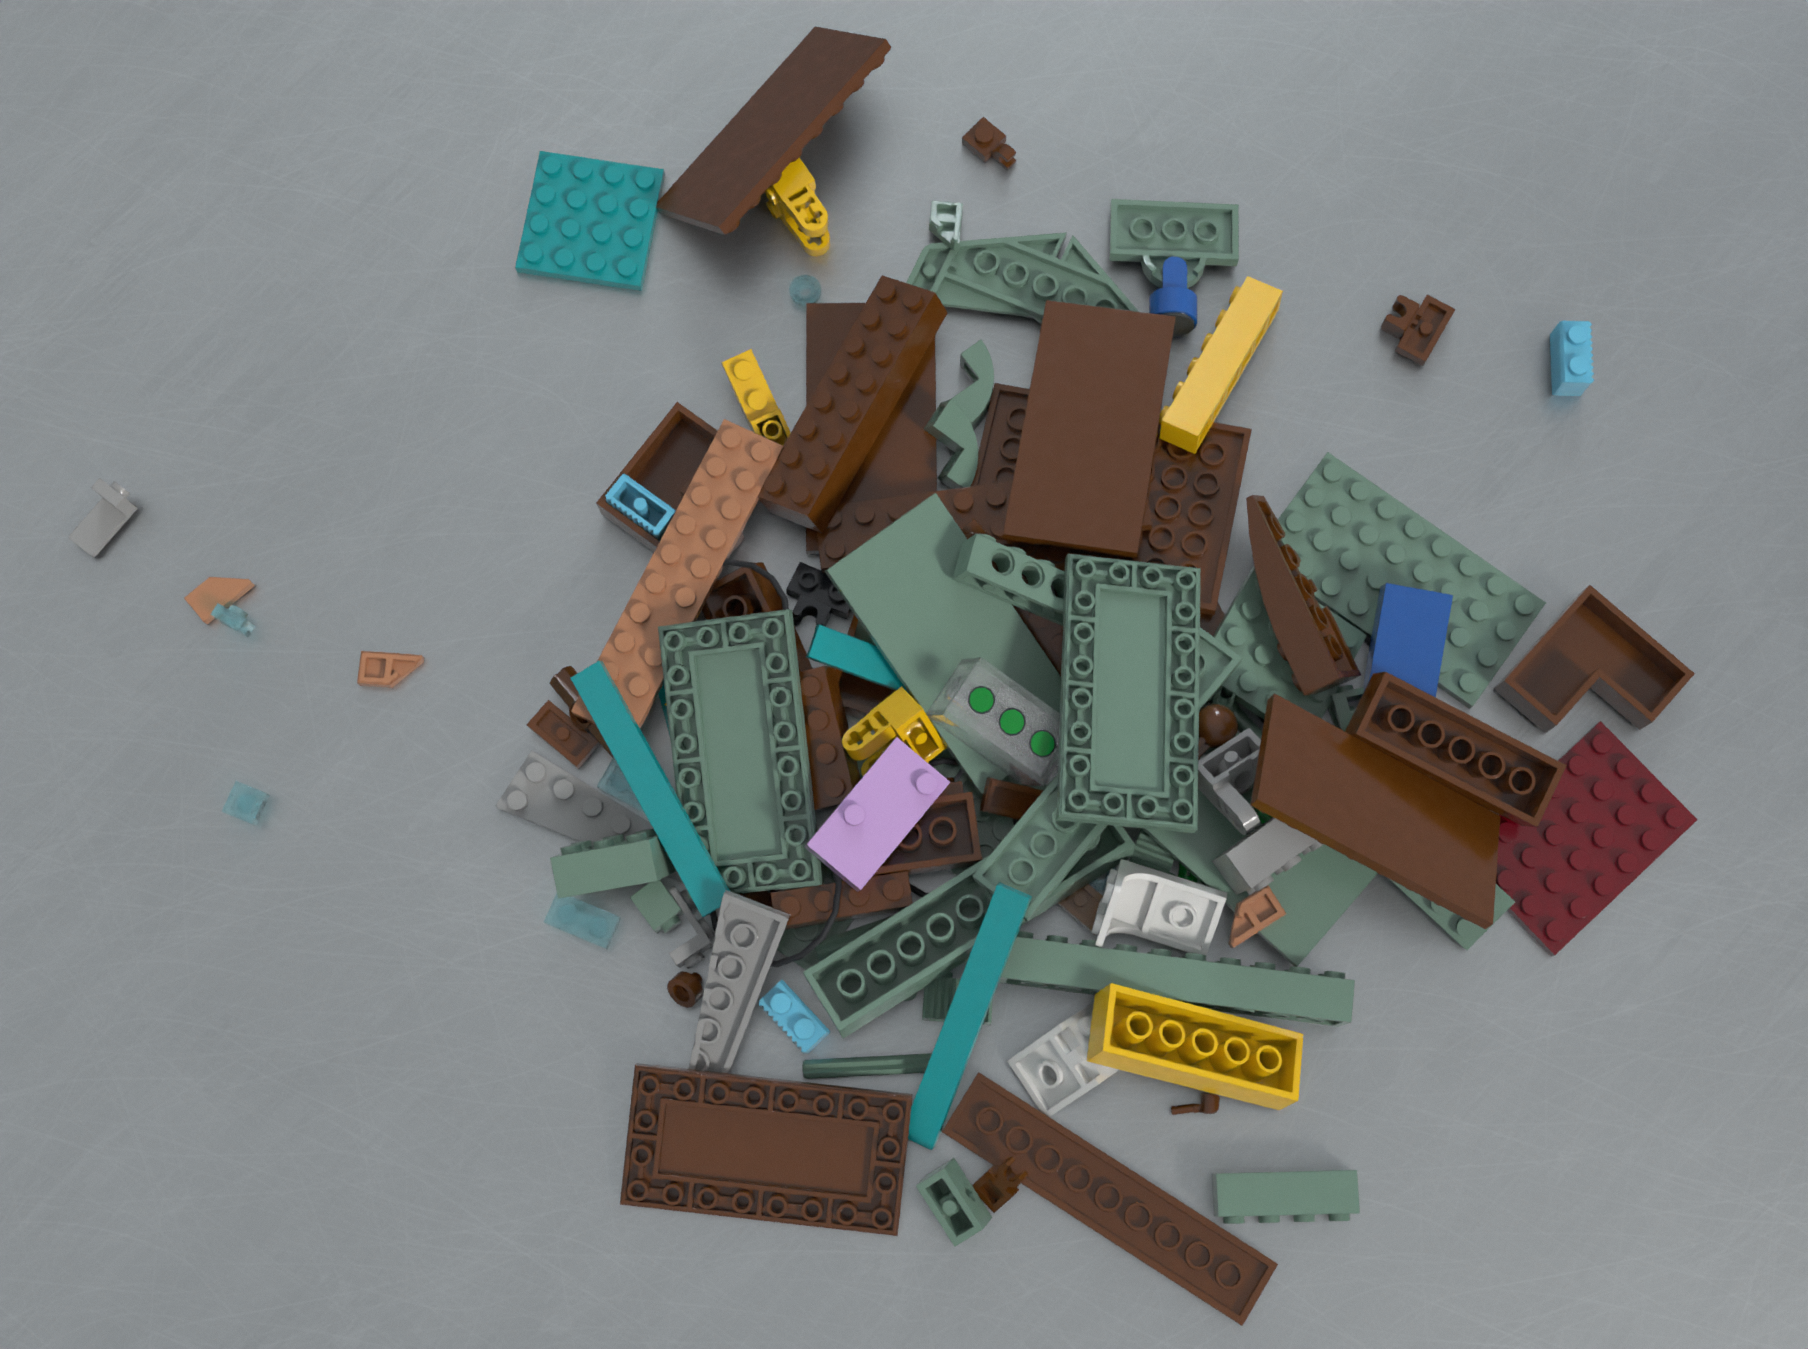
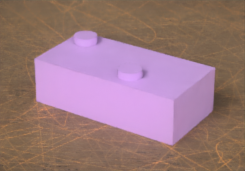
(877, 814)

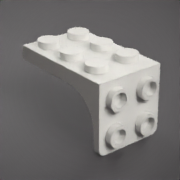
(1158, 908)

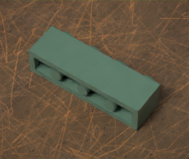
(1285, 1193)

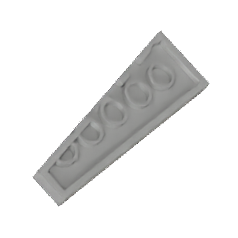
(738, 966)

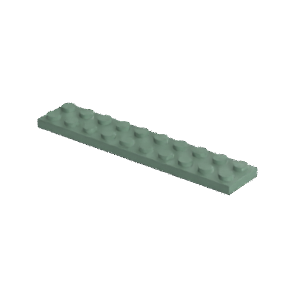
(1044, 849)

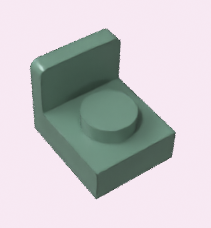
(1339, 709)

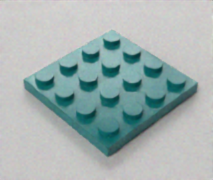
(590, 220)

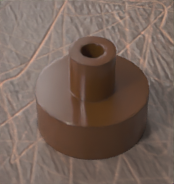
(686, 988)

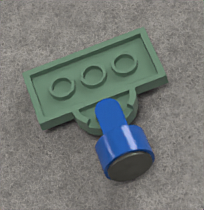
(1174, 247)

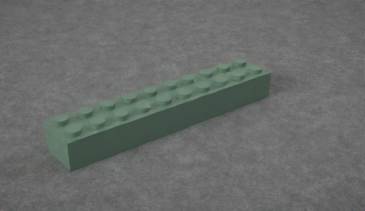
(931, 939)
(1188, 979)

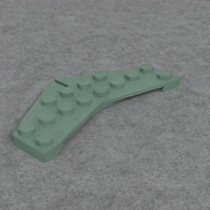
(1016, 275)

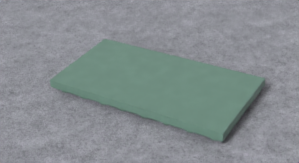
(929, 622)
(1129, 694)
(742, 747)
(1310, 892)

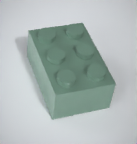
(610, 863)

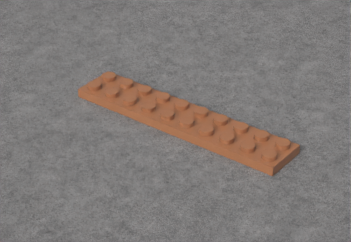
(686, 562)

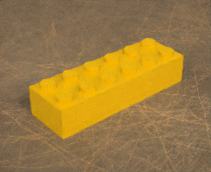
(1195, 1047)

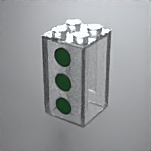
(1000, 721)

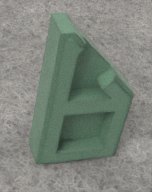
(946, 222)

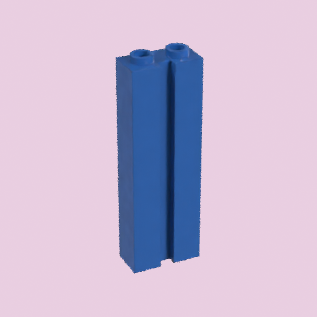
(1409, 635)

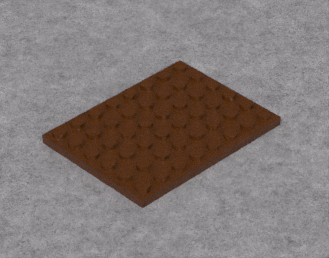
(1188, 493)

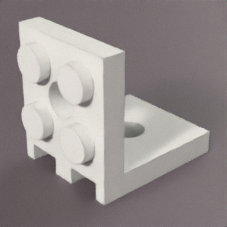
(1066, 1053)

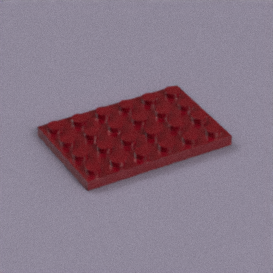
(1592, 841)

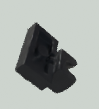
(815, 596)

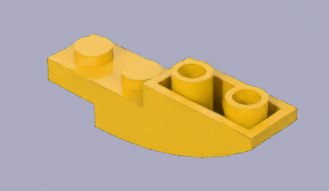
(755, 397)

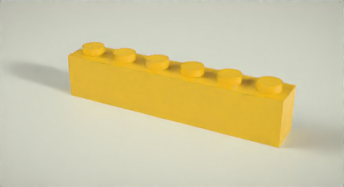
(1220, 364)

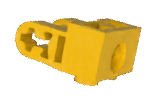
(799, 208)
(892, 718)

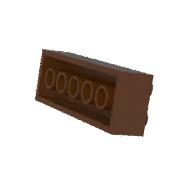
(1456, 749)

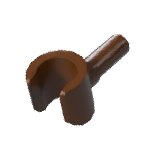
(1208, 1105)

